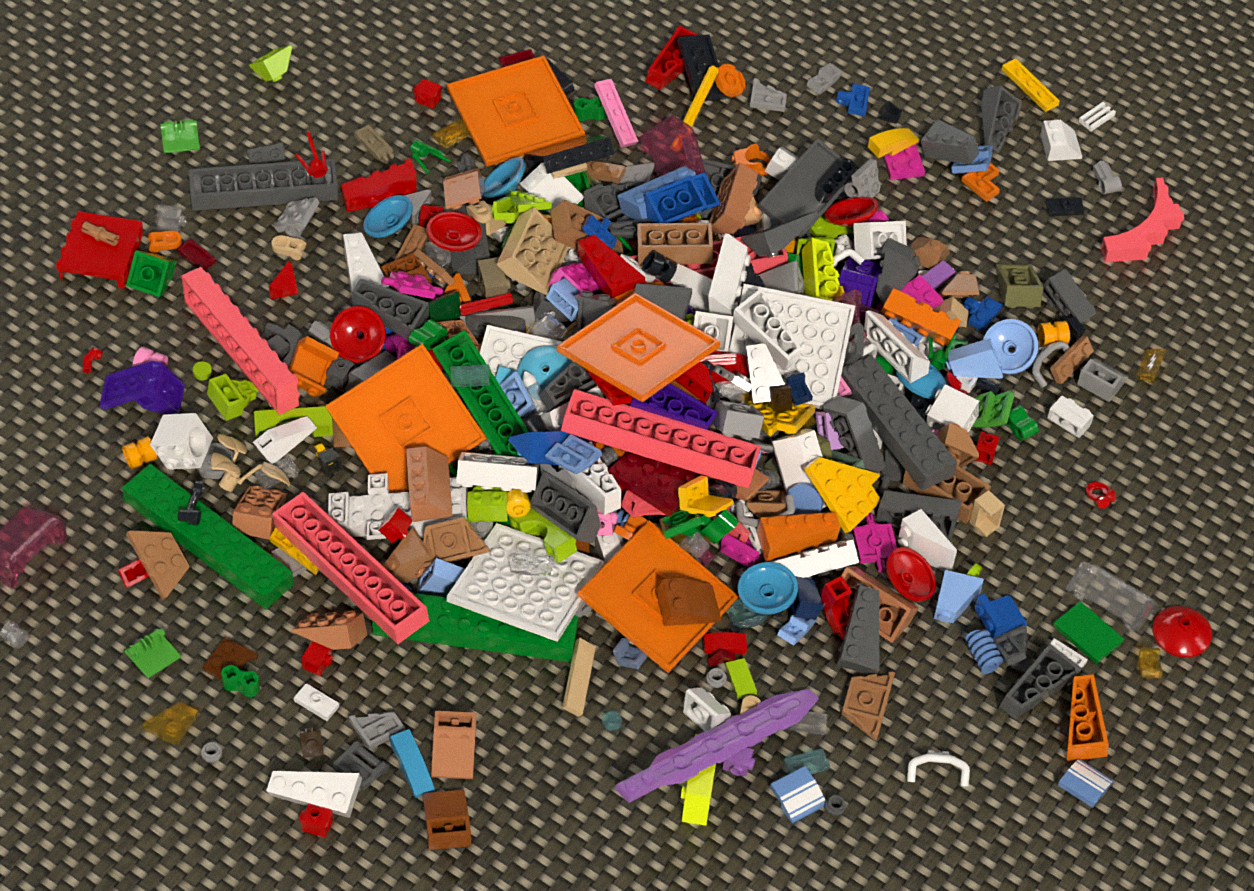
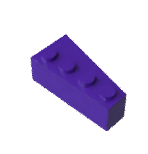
(677, 406)

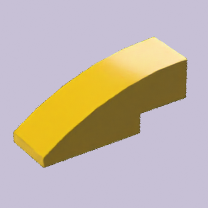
(892, 141)

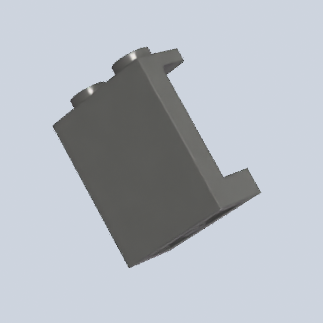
(592, 307)

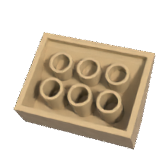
(532, 252)

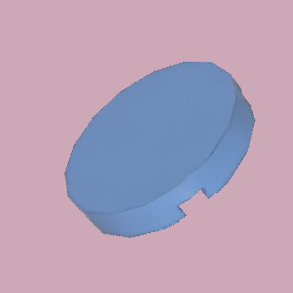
(806, 498)

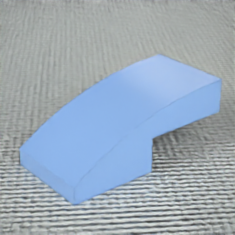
(795, 629)

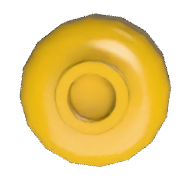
(517, 503)

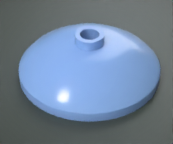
(1013, 334)

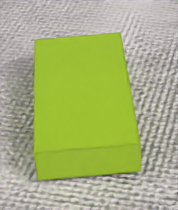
(740, 678)

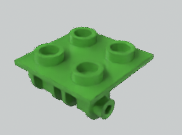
(180, 136)
(152, 653)

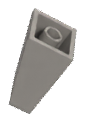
(785, 278)

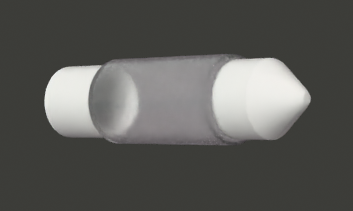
(534, 389)

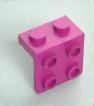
(577, 276)
(739, 551)

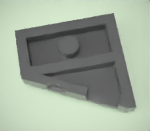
(1012, 645)

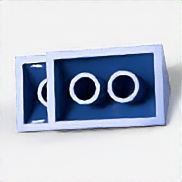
(680, 199)
(536, 445)

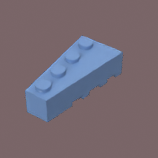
(633, 201)

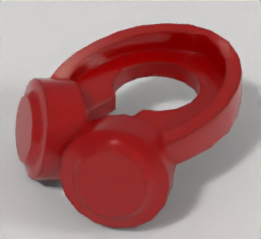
(1101, 500)

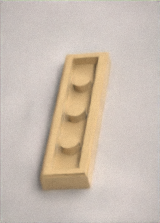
(579, 677)

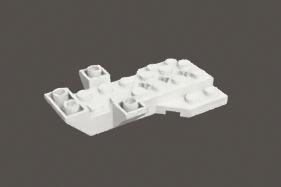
(366, 513)

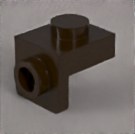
(781, 399)
(311, 742)

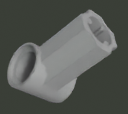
(1107, 181)
(320, 333)

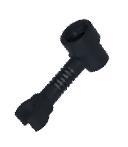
(191, 514)

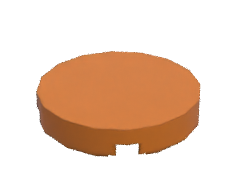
(730, 80)

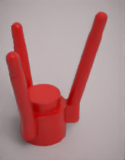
(317, 167)

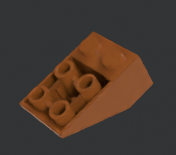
(447, 819)

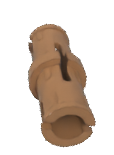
(100, 233)

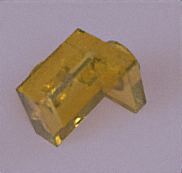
(1149, 663)

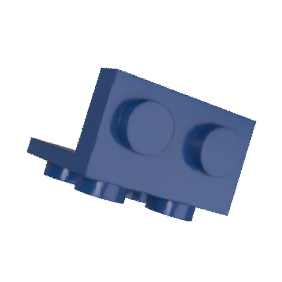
(999, 615)

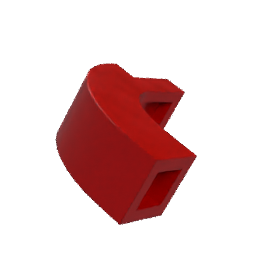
(836, 605)

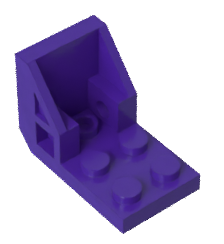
(862, 278)
(148, 384)

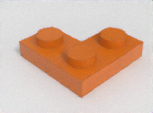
(981, 184)

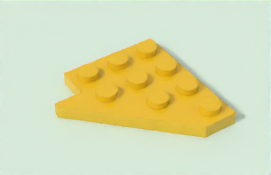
(787, 421)
(844, 490)

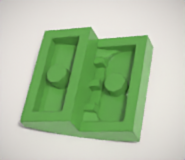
(993, 409)

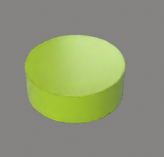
(202, 370)
(975, 570)

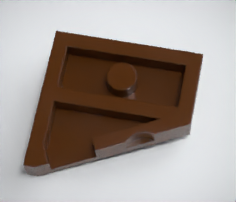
(227, 654)

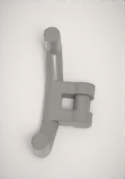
(1043, 353)
(755, 522)

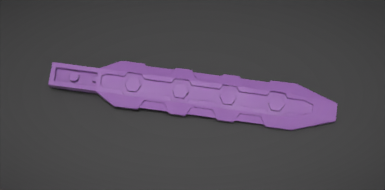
(719, 743)

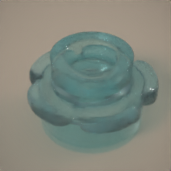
(612, 716)

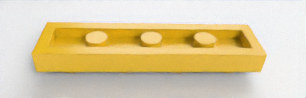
(1030, 85)

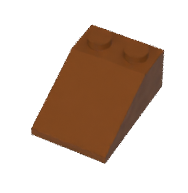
(687, 602)

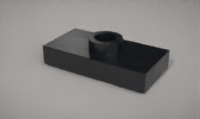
(1064, 206)

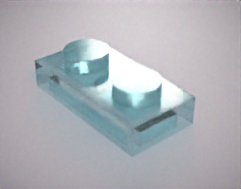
(470, 375)

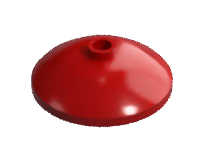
(851, 211)
(454, 231)
(346, 329)
(911, 574)
(1182, 639)

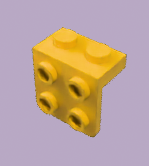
(696, 499)

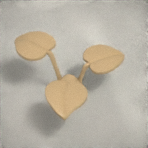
(232, 474)

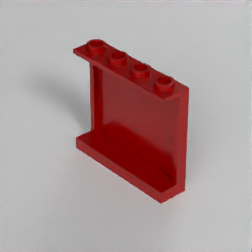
(97, 258)

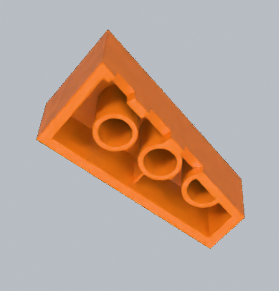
(920, 317)
(796, 533)
(1087, 726)

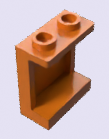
(310, 365)

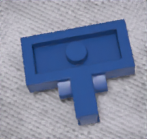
(856, 99)
(599, 228)
(982, 312)

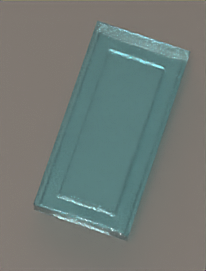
(814, 761)

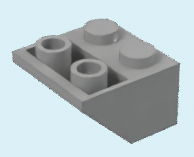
(1101, 379)

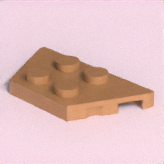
(452, 541)
(160, 558)
(867, 702)

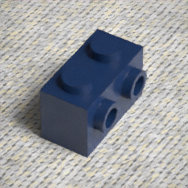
(808, 601)

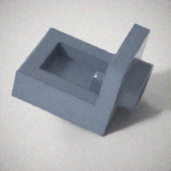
(628, 655)

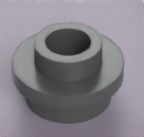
(835, 800)

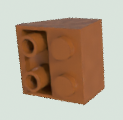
(407, 264)

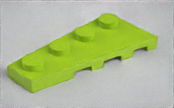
(524, 201)

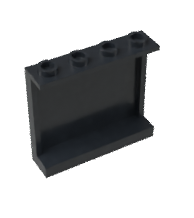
(570, 153)

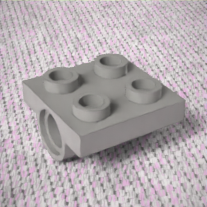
(864, 181)
(296, 216)

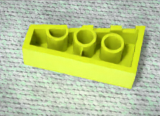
(819, 272)
(698, 796)

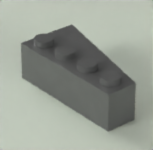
(563, 385)
(855, 431)
(899, 505)

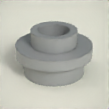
(716, 673)
(211, 747)

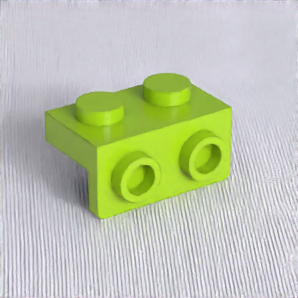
(503, 211)

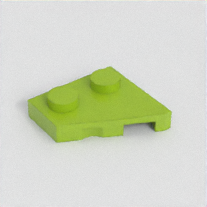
(823, 228)

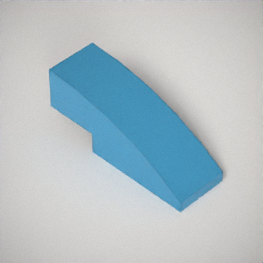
(411, 763)

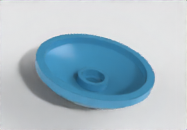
(504, 178)
(388, 216)
(927, 385)
(764, 580)

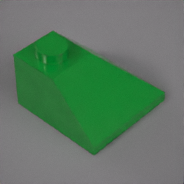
(150, 273)

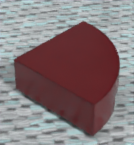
(721, 657)

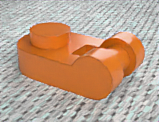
(170, 241)

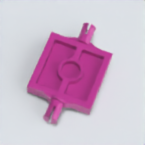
(412, 285)
(874, 542)

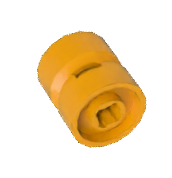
(1053, 333)
(138, 453)

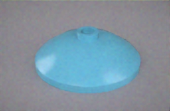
(543, 357)

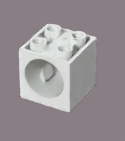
(952, 407)
(181, 441)

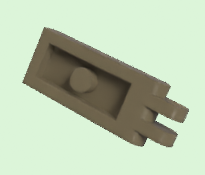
(374, 143)

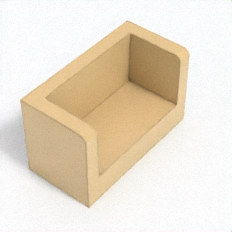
(987, 513)

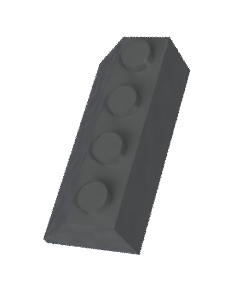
(467, 261)
(566, 508)

